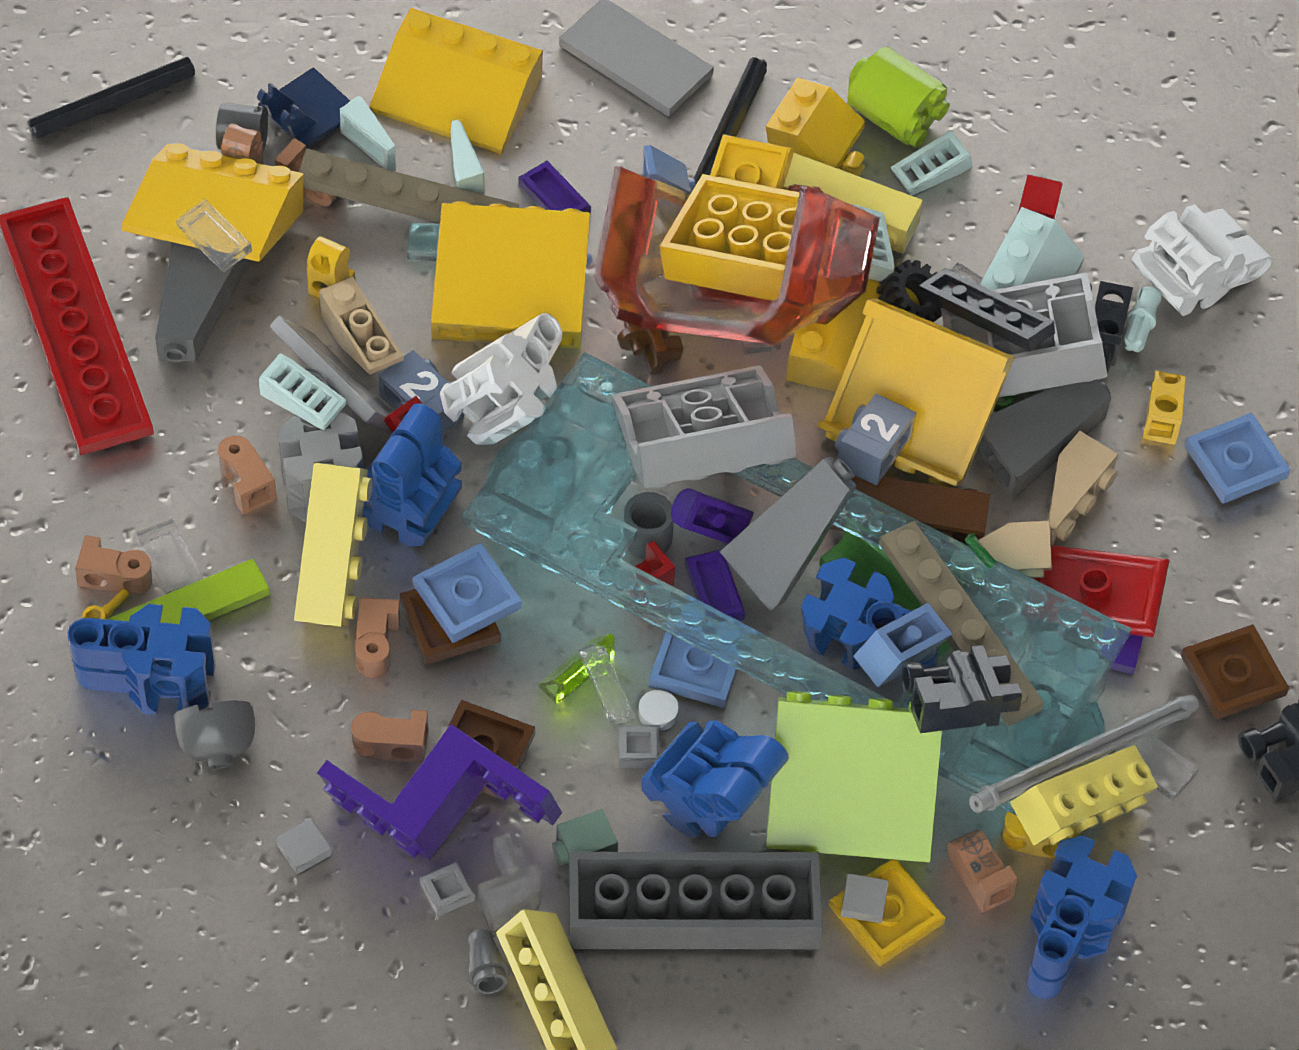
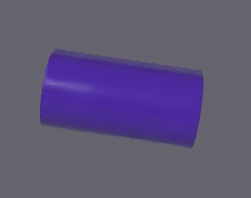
(709, 515)

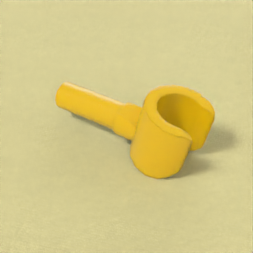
(853, 163)
(104, 612)

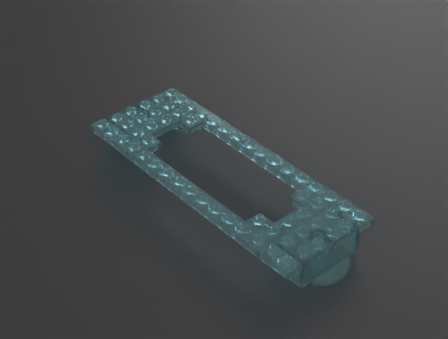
(567, 471)

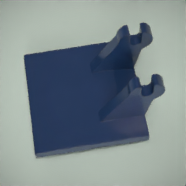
(305, 107)

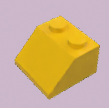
(815, 123)

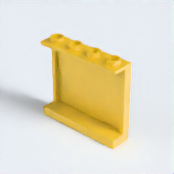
(507, 268)
(929, 370)

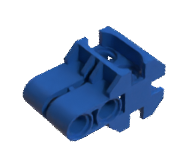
(413, 478)
(850, 612)
(146, 657)
(711, 776)
(1076, 912)

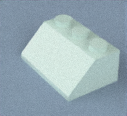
(1032, 252)

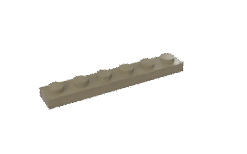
(384, 187)
(936, 585)

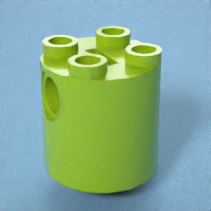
(897, 95)

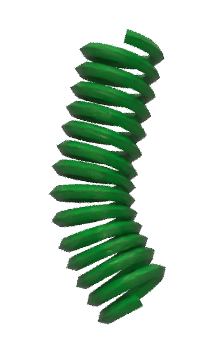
(977, 548)

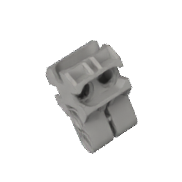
(305, 444)

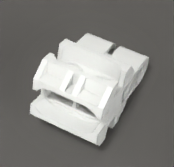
(1199, 257)
(505, 381)

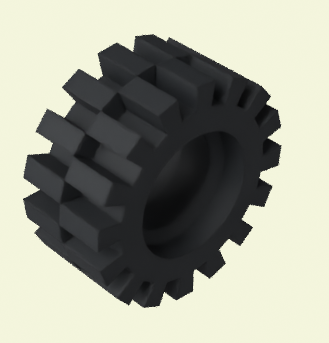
(910, 276)

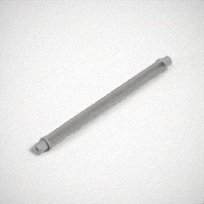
(992, 796)

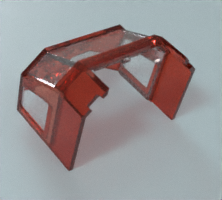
(821, 276)

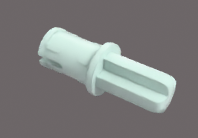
(1141, 318)

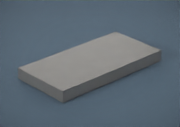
(636, 56)
(337, 374)

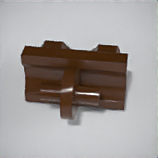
(652, 345)

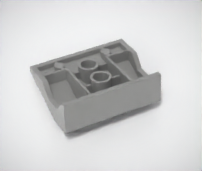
(1064, 358)
(704, 426)

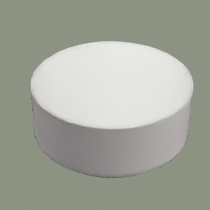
(658, 709)

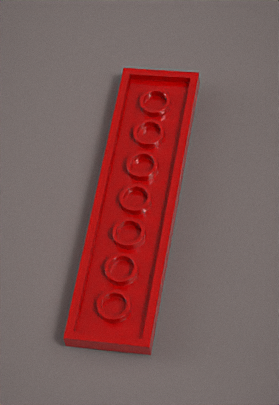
(75, 326)

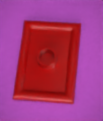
(1111, 583)

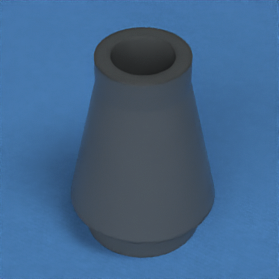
(486, 965)

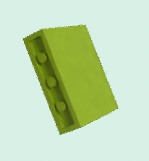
(853, 779)

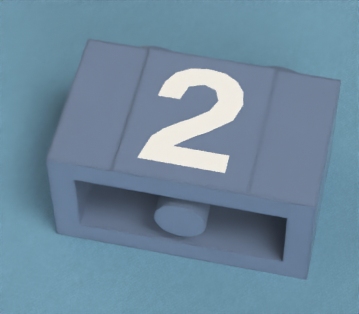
(415, 378)
(875, 438)

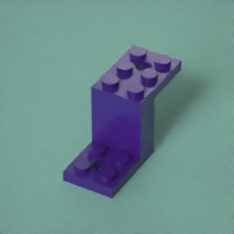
(439, 794)

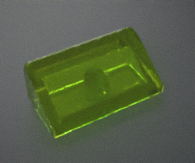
(573, 672)

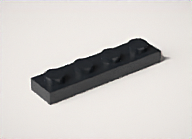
(987, 309)

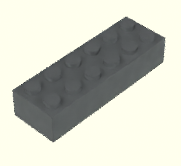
(694, 900)

